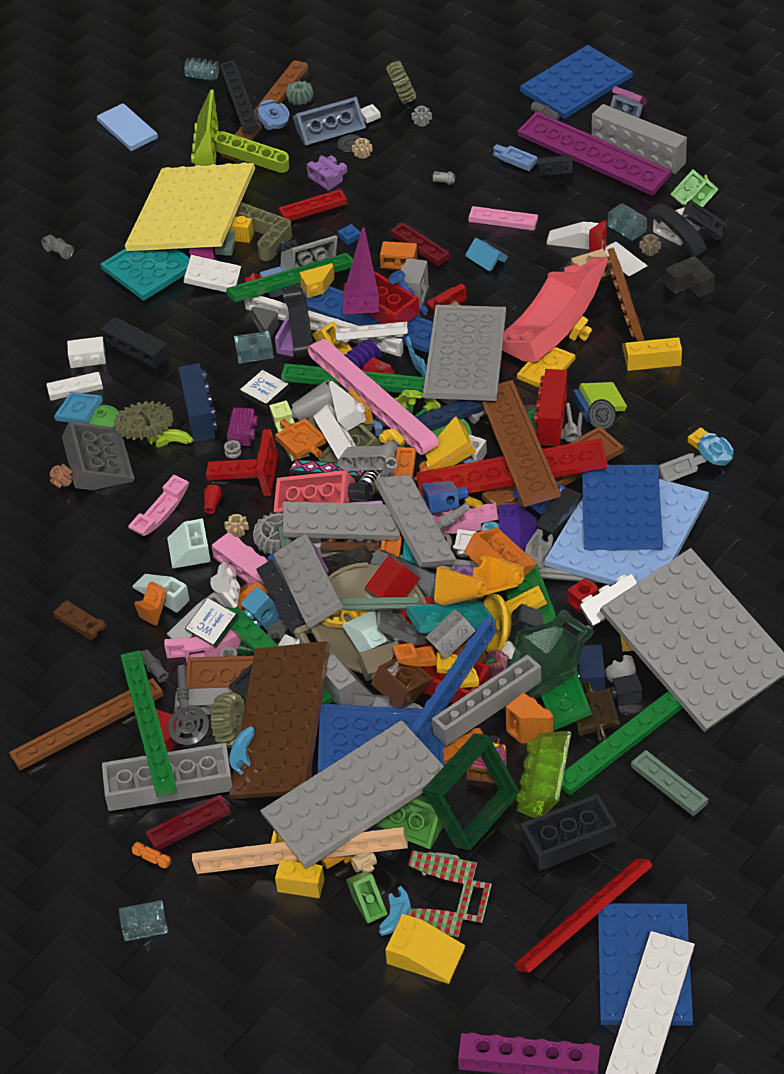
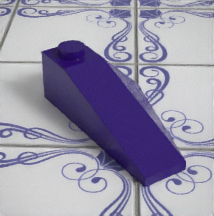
(517, 524)

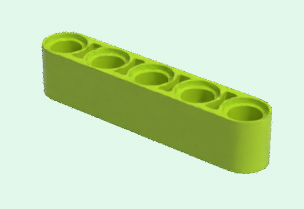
(251, 152)

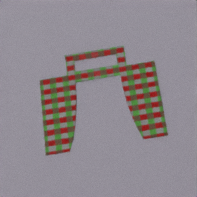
(456, 871)

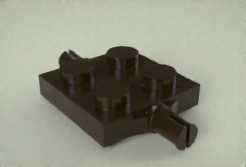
(603, 712)

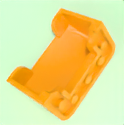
(488, 578)

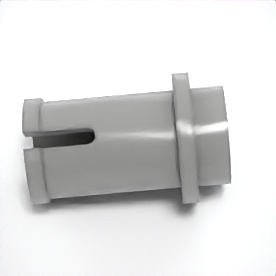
(444, 177)

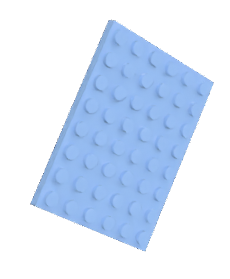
(678, 513)

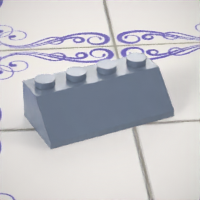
(329, 121)

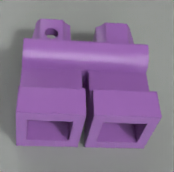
(326, 171)

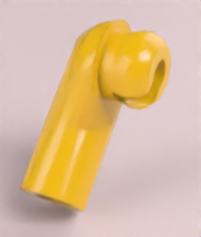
(390, 435)
(472, 502)

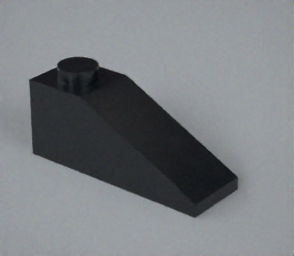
(558, 513)

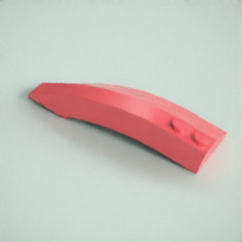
(554, 310)

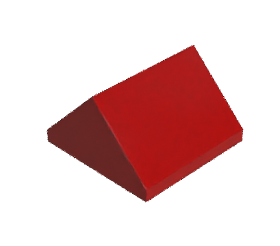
(392, 580)

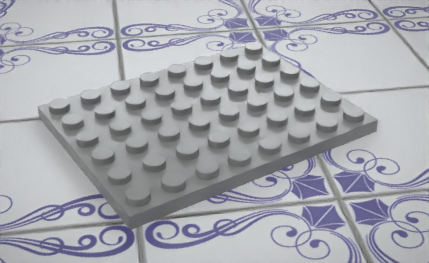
(696, 639)

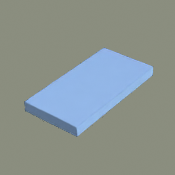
(127, 127)

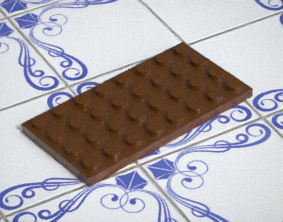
(285, 713)

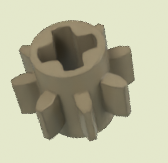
(650, 244)

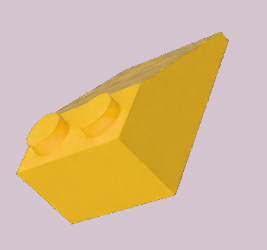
(423, 949)

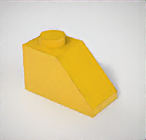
(317, 280)
(329, 333)

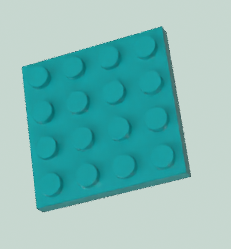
(146, 270)

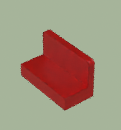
(453, 294)

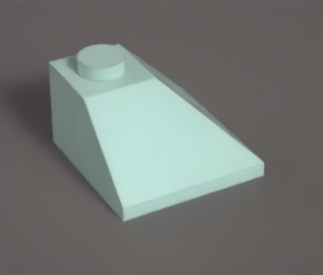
(364, 632)

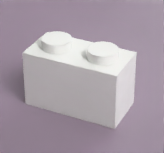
(86, 352)

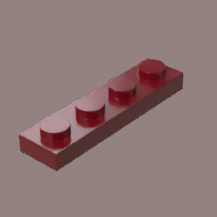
(424, 245)
(188, 822)

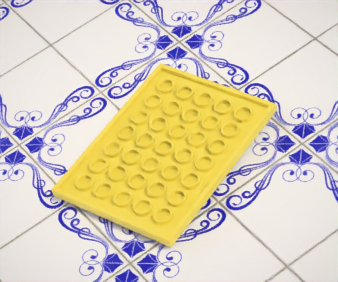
(190, 207)

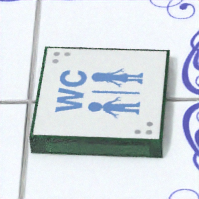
(211, 622)

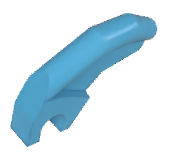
(239, 750)
(397, 907)

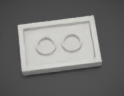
(211, 273)

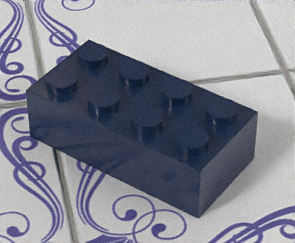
(198, 402)

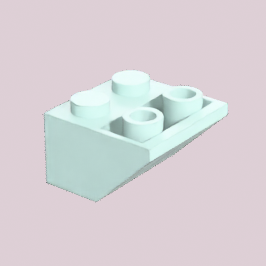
(189, 544)

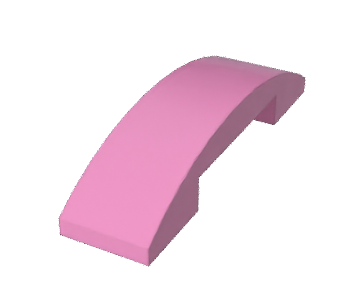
(162, 508)

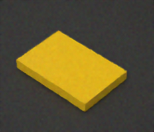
(555, 359)

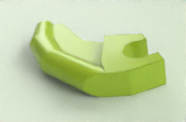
(170, 436)

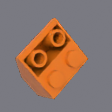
(527, 719)

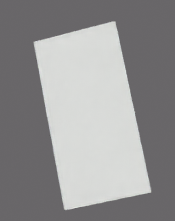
(628, 262)

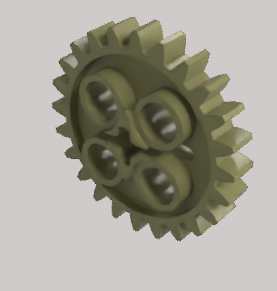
(143, 420)

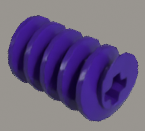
(363, 353)

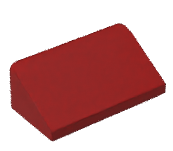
(597, 237)

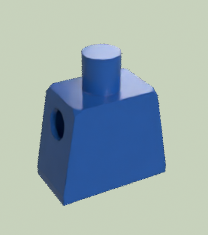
(442, 495)

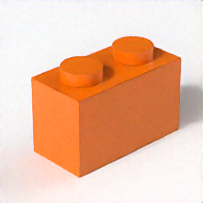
(394, 254)

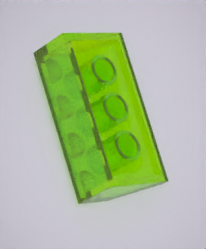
(543, 773)

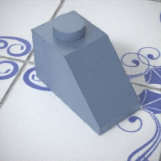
(627, 105)

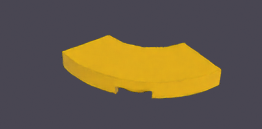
(445, 664)

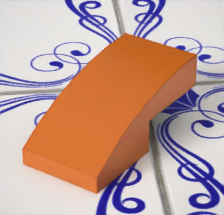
(412, 656)

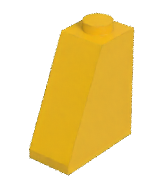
(452, 448)

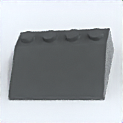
(96, 456)

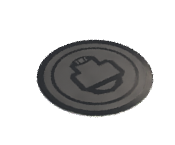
(345, 142)
(602, 414)

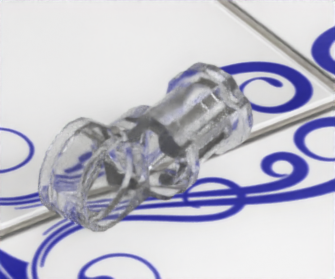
(57, 245)

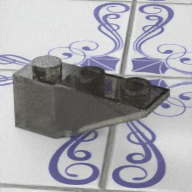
(342, 559)

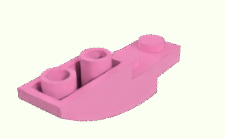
(470, 520)
(197, 648)

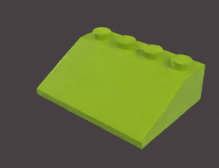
(205, 130)

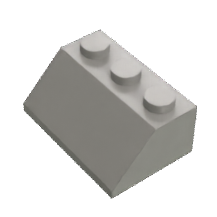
(309, 253)

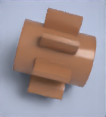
(61, 476)

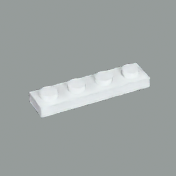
(364, 332)

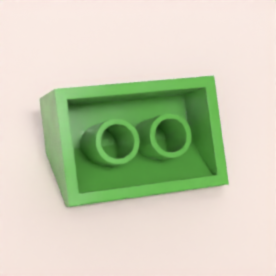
(418, 820)

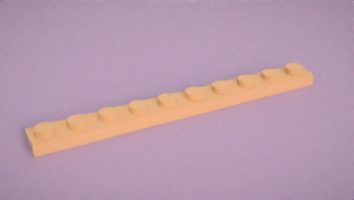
(272, 853)

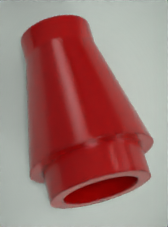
(211, 498)

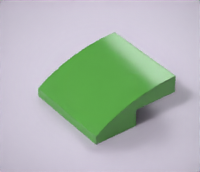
(694, 188)

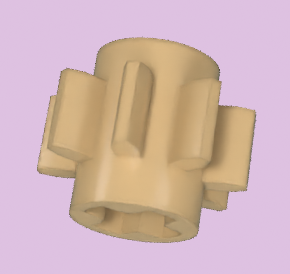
(362, 148)
(236, 525)
(363, 862)

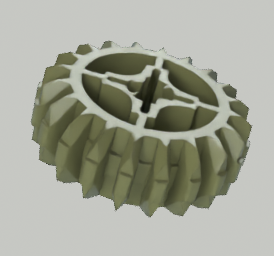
(401, 82)
(227, 717)

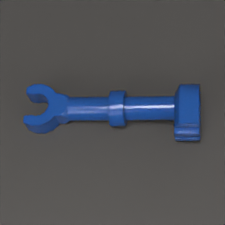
(398, 277)

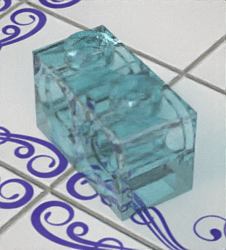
(143, 920)

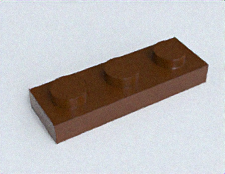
(348, 544)

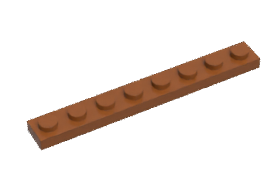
(77, 728)

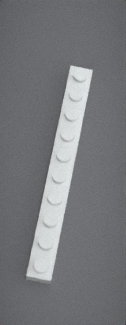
(388, 344)

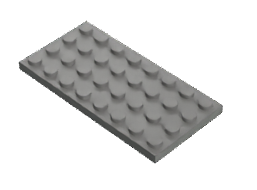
(465, 353)
(352, 794)

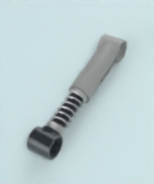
(364, 487)

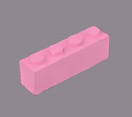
(239, 557)

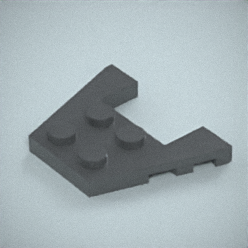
(396, 626)

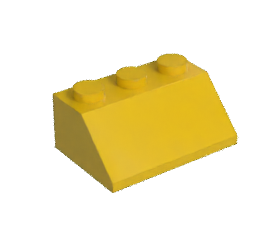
(652, 354)

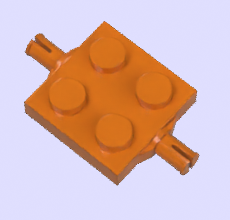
(300, 438)

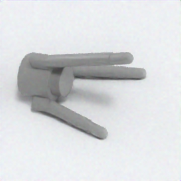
(571, 431)

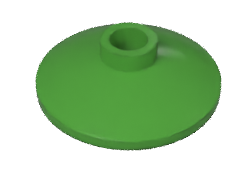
(104, 416)

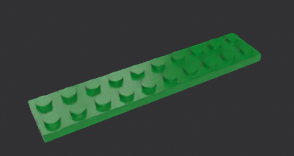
(567, 700)

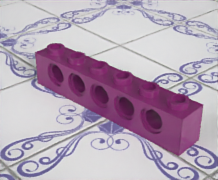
(518, 1063)

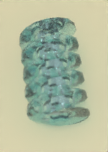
(201, 69)

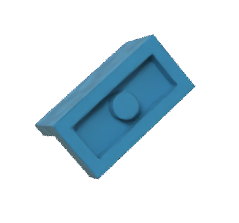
(485, 254)

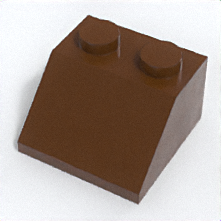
(401, 682)

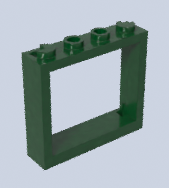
(474, 747)

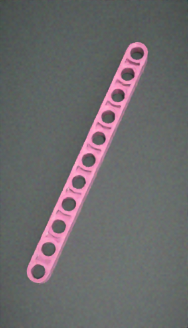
(379, 401)

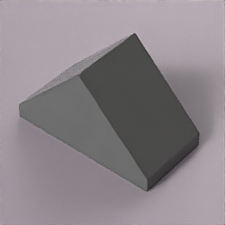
(265, 319)

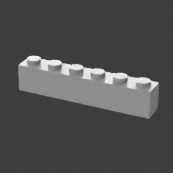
(486, 700)

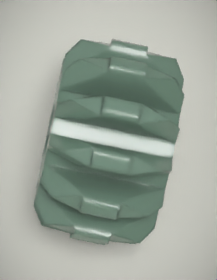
(299, 92)

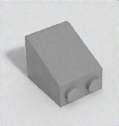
(342, 682)

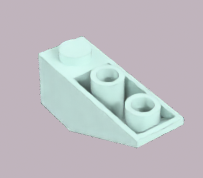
(177, 591)

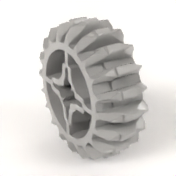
(269, 526)

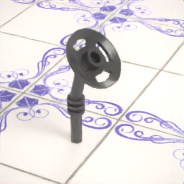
(186, 719)

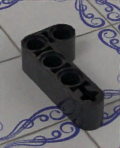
(299, 320)

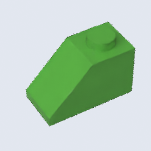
(366, 896)

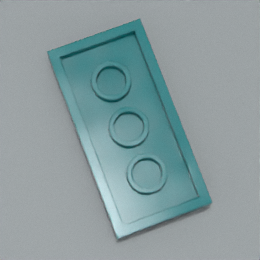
(430, 616)

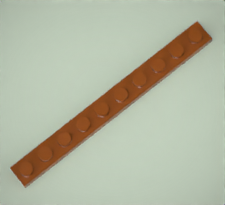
(277, 93)

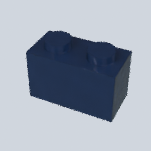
(592, 667)

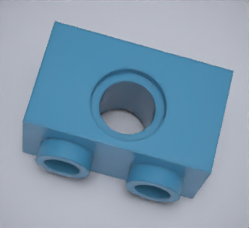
(260, 608)

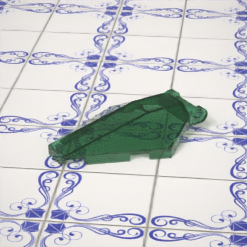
(553, 650)

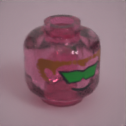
(497, 661)

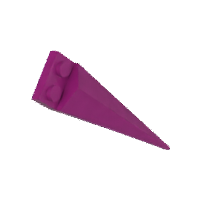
(361, 287)

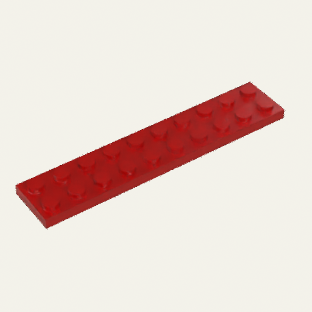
(494, 472)

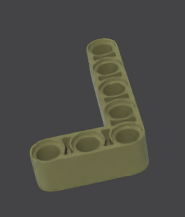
(272, 226)

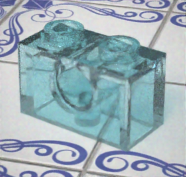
(627, 221)
(253, 347)

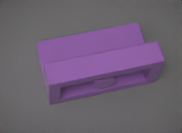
(284, 339)

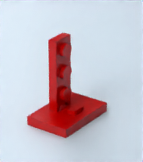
(261, 468)

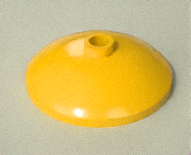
(501, 613)

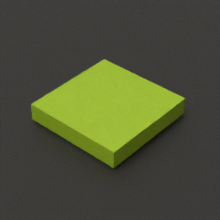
(605, 391)

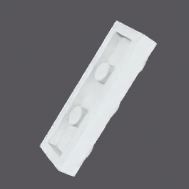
(78, 384)

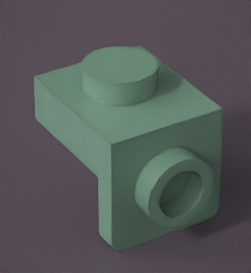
(228, 244)

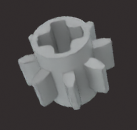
(421, 116)

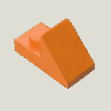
(152, 604)

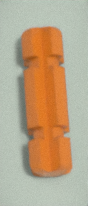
(151, 855)

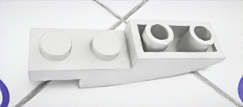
(226, 585)

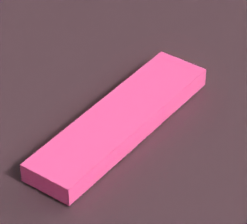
(503, 218)

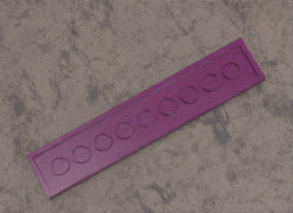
(595, 153)

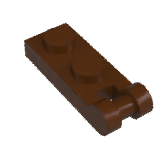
(79, 620)

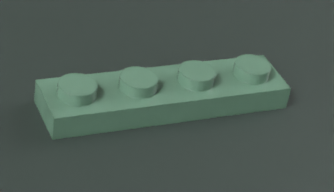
(669, 783)

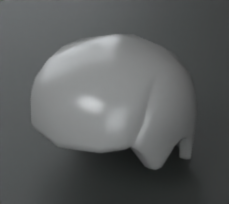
(620, 669)

